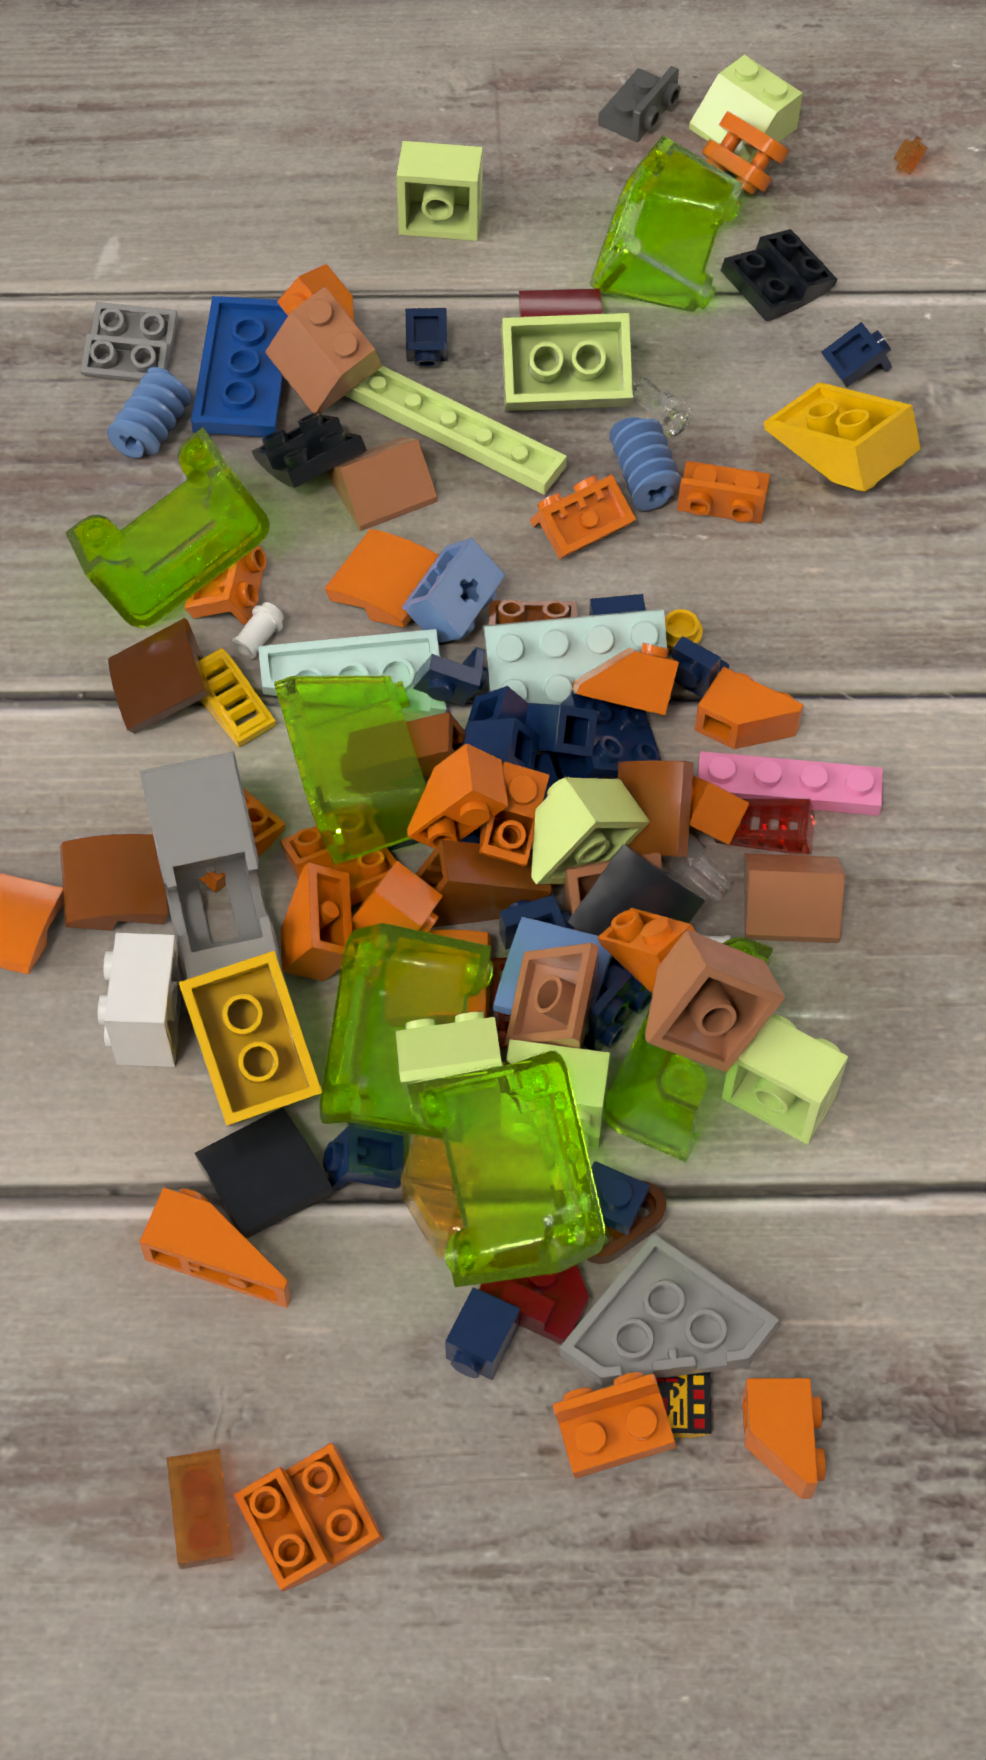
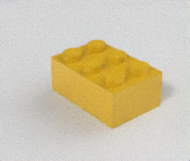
(250, 1038)

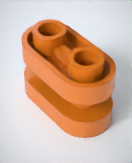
(752, 173)

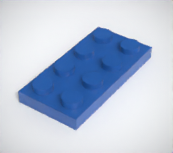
(237, 382)

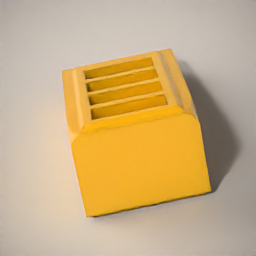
(220, 673)

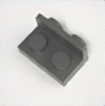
(640, 103)

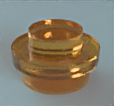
(909, 155)

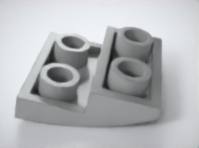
(128, 341)

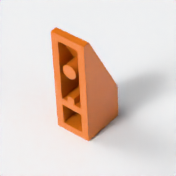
(200, 1242)

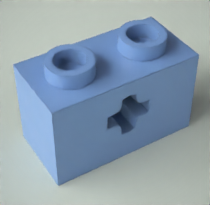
(454, 591)

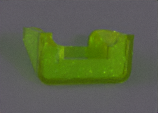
(666, 229)
(175, 542)
(353, 758)
(383, 983)
(660, 1091)
(514, 1168)

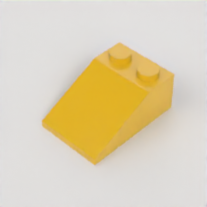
(847, 434)

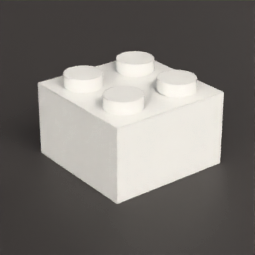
(142, 999)

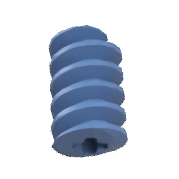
(149, 414)
(645, 461)

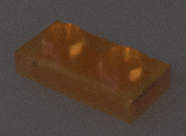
(199, 1509)

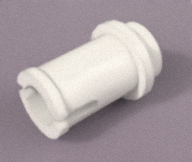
(265, 621)

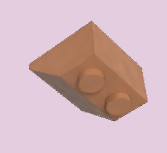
(322, 352)
(710, 1001)

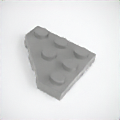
(667, 1321)

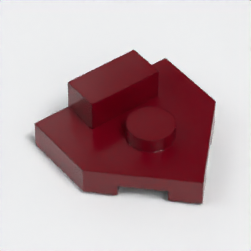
(547, 1302)

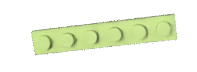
(460, 429)

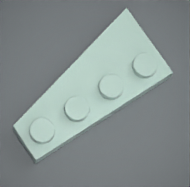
(379, 654)

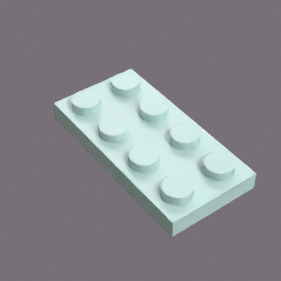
(548, 655)

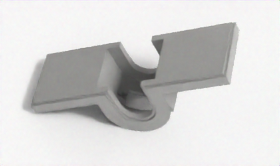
(200, 829)

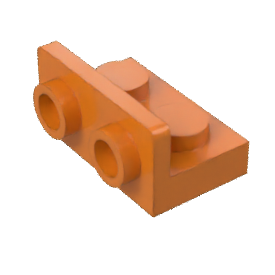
(723, 492)
(583, 516)
(231, 590)
(614, 1424)

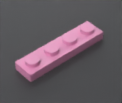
(828, 785)

